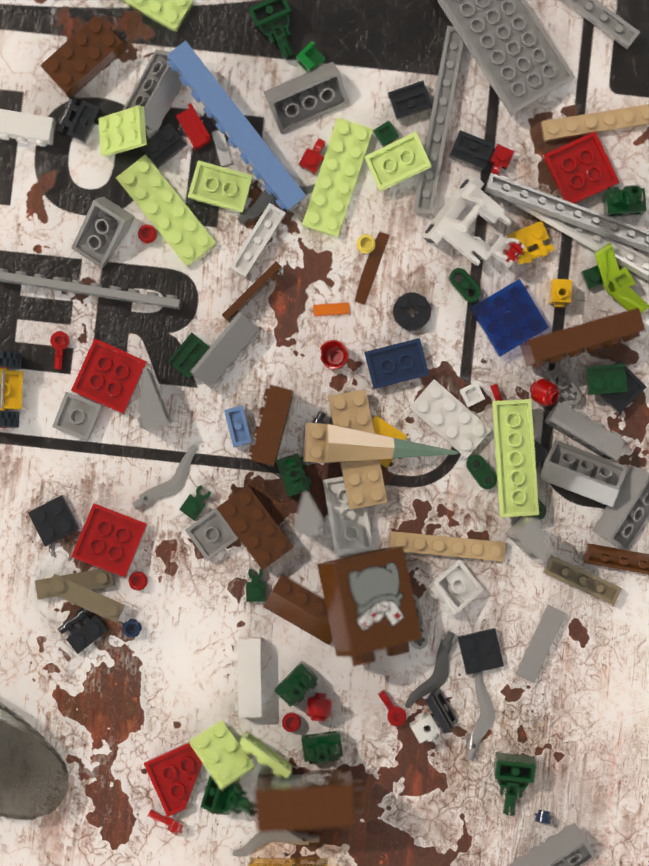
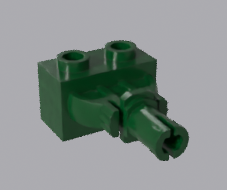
(272, 19)
(624, 202)
(293, 474)
(296, 684)
(322, 747)
(513, 774)
(226, 800)

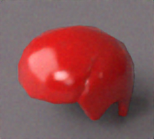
(334, 354)

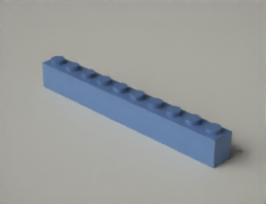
(235, 125)

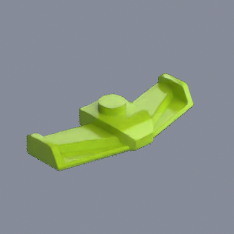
(618, 282)

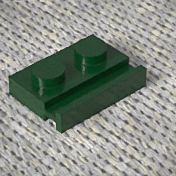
(188, 355)
(606, 379)

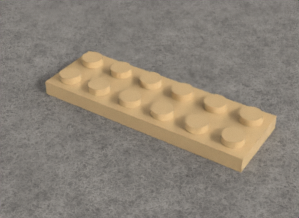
(361, 478)

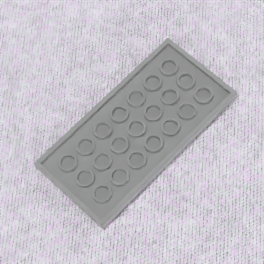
(509, 49)

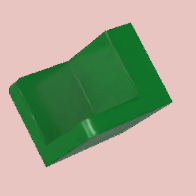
(310, 58)

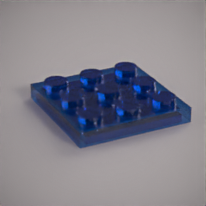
(509, 318)

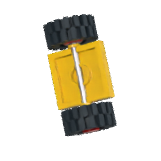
(10, 388)

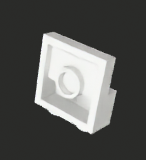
(455, 588)

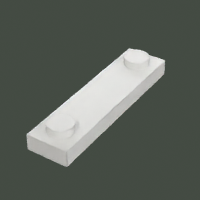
(257, 240)

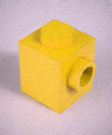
(560, 292)

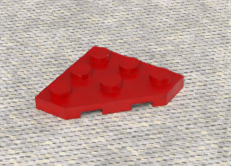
(174, 776)

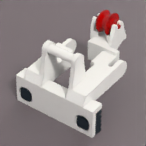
(456, 233)

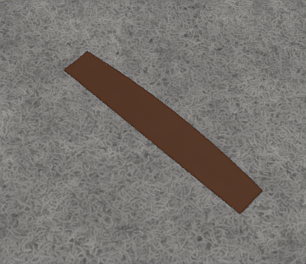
(371, 267)

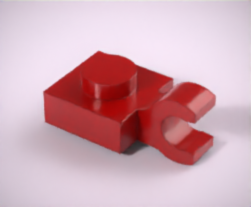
(500, 158)
(312, 159)

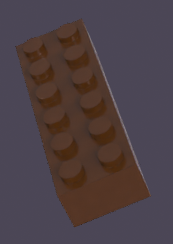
(582, 337)

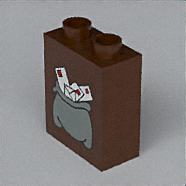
(370, 604)
(308, 800)

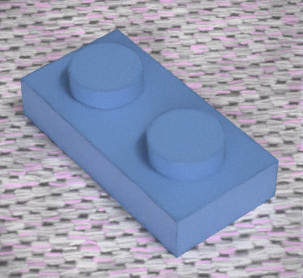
(238, 426)

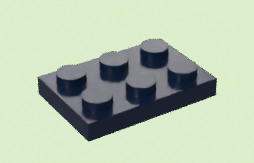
(396, 363)

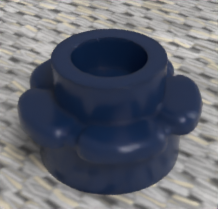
(132, 633)
(543, 817)

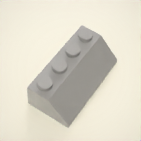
(155, 90)
(307, 97)
(226, 350)
(585, 432)
(583, 473)
(629, 514)
(308, 517)
(530, 538)
(562, 849)

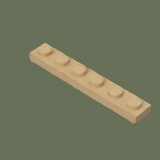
(598, 122)
(449, 546)

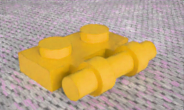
(530, 236)

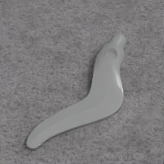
(170, 487)
(485, 720)
(287, 836)

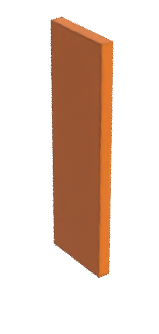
(331, 309)

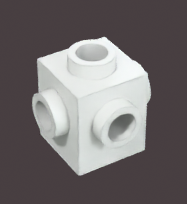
(422, 733)

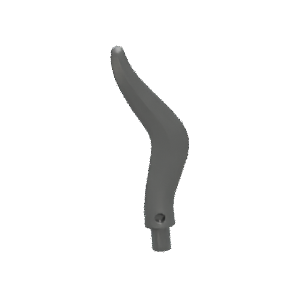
(262, 203)
(440, 671)

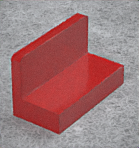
(193, 127)

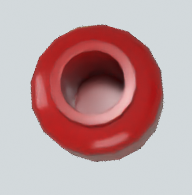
(544, 392)
(319, 707)

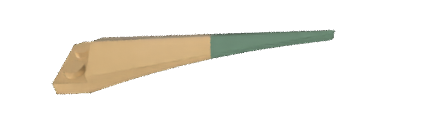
(339, 444)

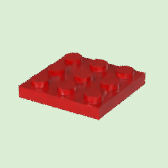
(581, 168)
(109, 376)
(109, 540)

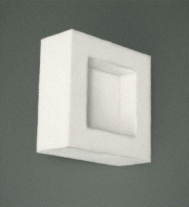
(472, 394)

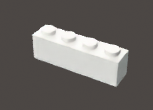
(27, 127)
(249, 677)

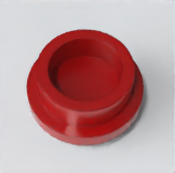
(147, 234)
(138, 580)
(291, 722)

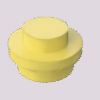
(365, 244)

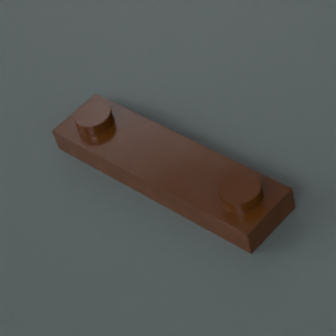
(272, 273)
(616, 558)

